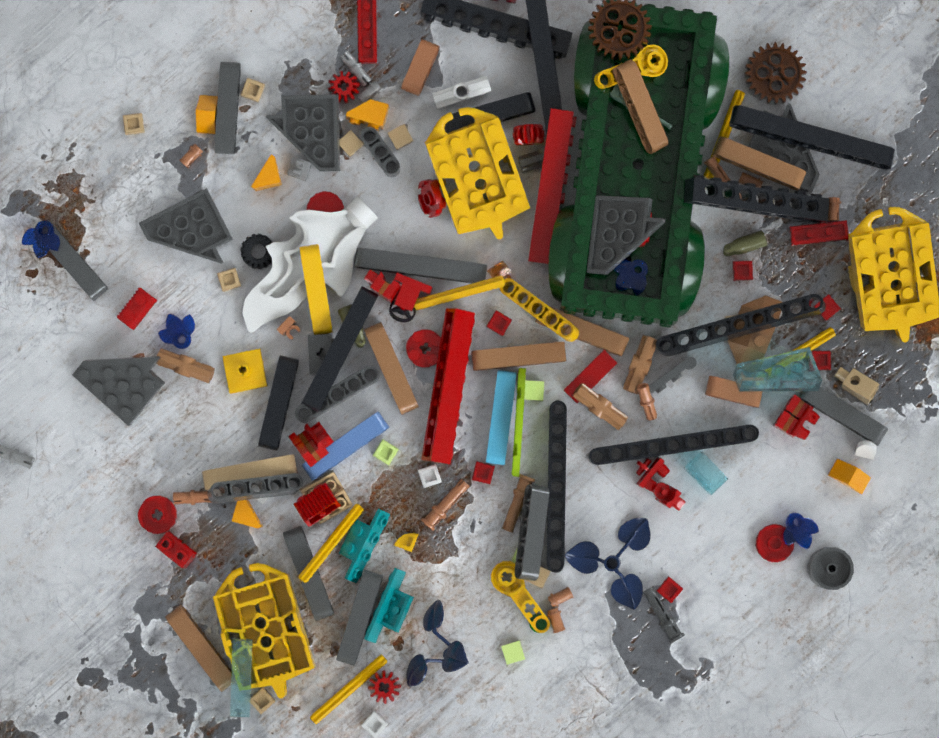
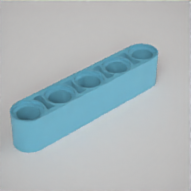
(501, 417)

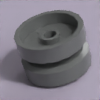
(819, 564)

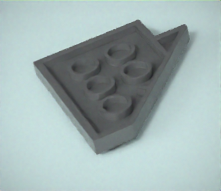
(789, 153)
(190, 227)
(618, 229)
(121, 383)

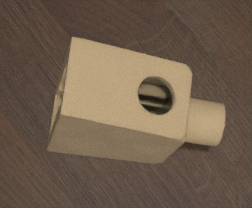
(864, 390)

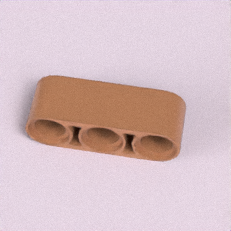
(420, 67)
(728, 390)

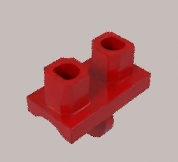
(656, 467)
(668, 496)

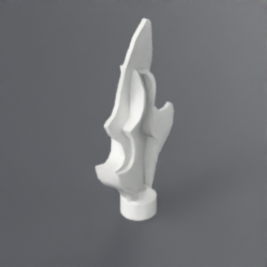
(285, 285)

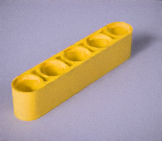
(316, 289)
(545, 315)

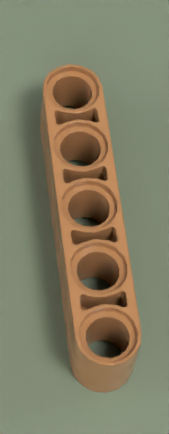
(640, 106)
(759, 163)
(594, 334)
(518, 356)
(391, 368)
(200, 647)

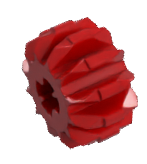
(348, 82)
(528, 134)
(385, 680)

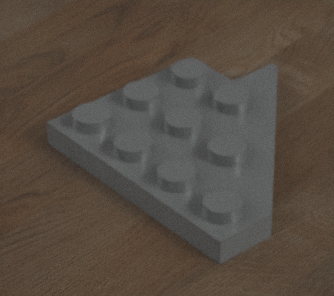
(312, 127)

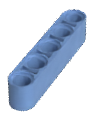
(348, 445)

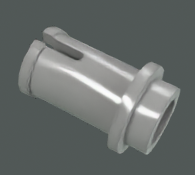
(369, 92)

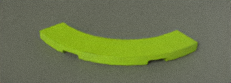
(518, 422)

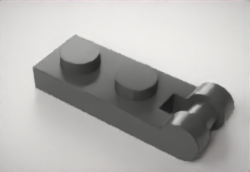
(674, 374)

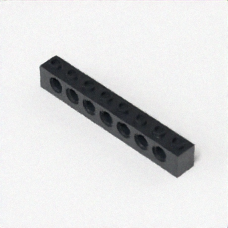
(490, 16)
(695, 194)

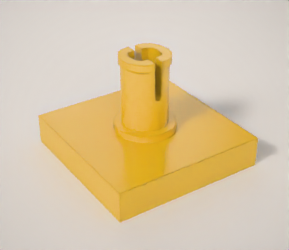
(245, 371)

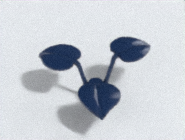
(585, 559)
(453, 656)

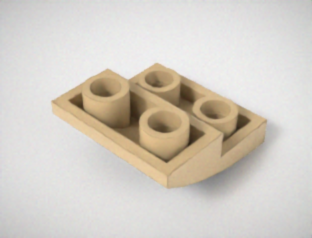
(333, 482)

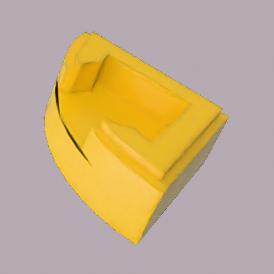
(407, 541)

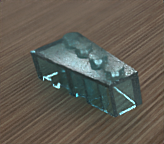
(779, 372)

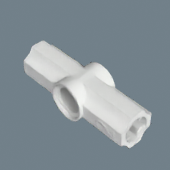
(449, 96)

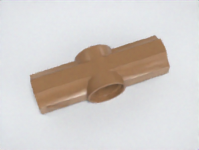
(640, 364)
(185, 366)
(600, 406)

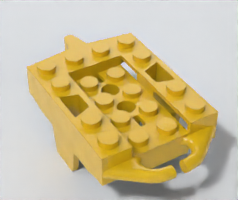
(451, 160)
(872, 255)
(239, 615)

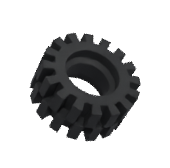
(247, 247)

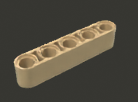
(261, 468)

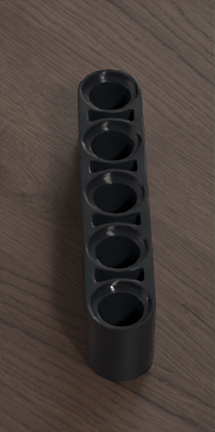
(505, 109)
(278, 402)

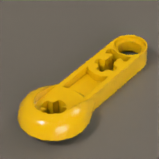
(643, 63)
(517, 591)

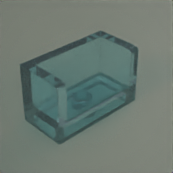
(705, 473)

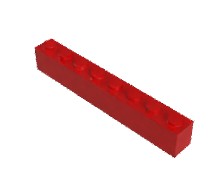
(551, 182)
(448, 386)

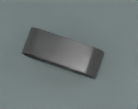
(377, 143)

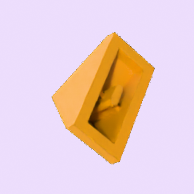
(206, 114)
(268, 176)
(849, 476)
(246, 515)

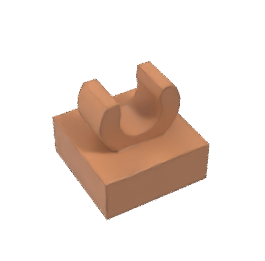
(287, 326)

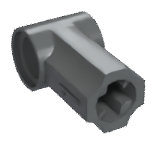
(532, 160)

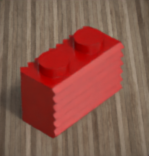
(136, 308)
(316, 504)

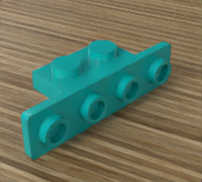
(361, 542)
(391, 609)

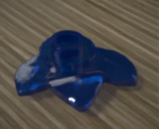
(40, 241)
(629, 278)
(176, 328)
(801, 533)

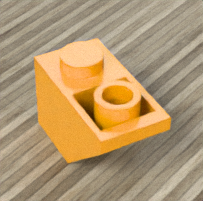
(369, 113)

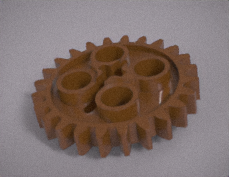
(615, 45)
(787, 61)

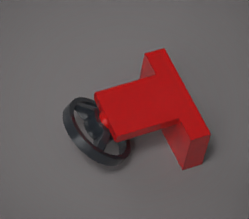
(407, 297)

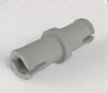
(356, 68)
(15, 456)

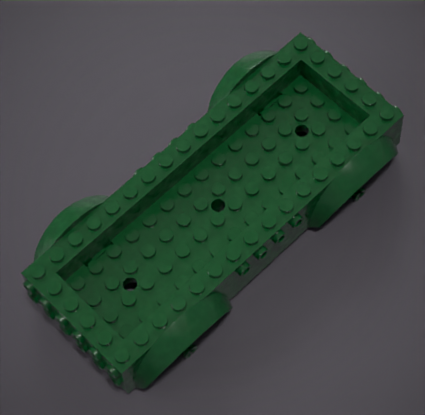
(683, 96)

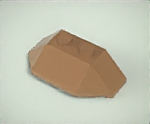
(753, 345)

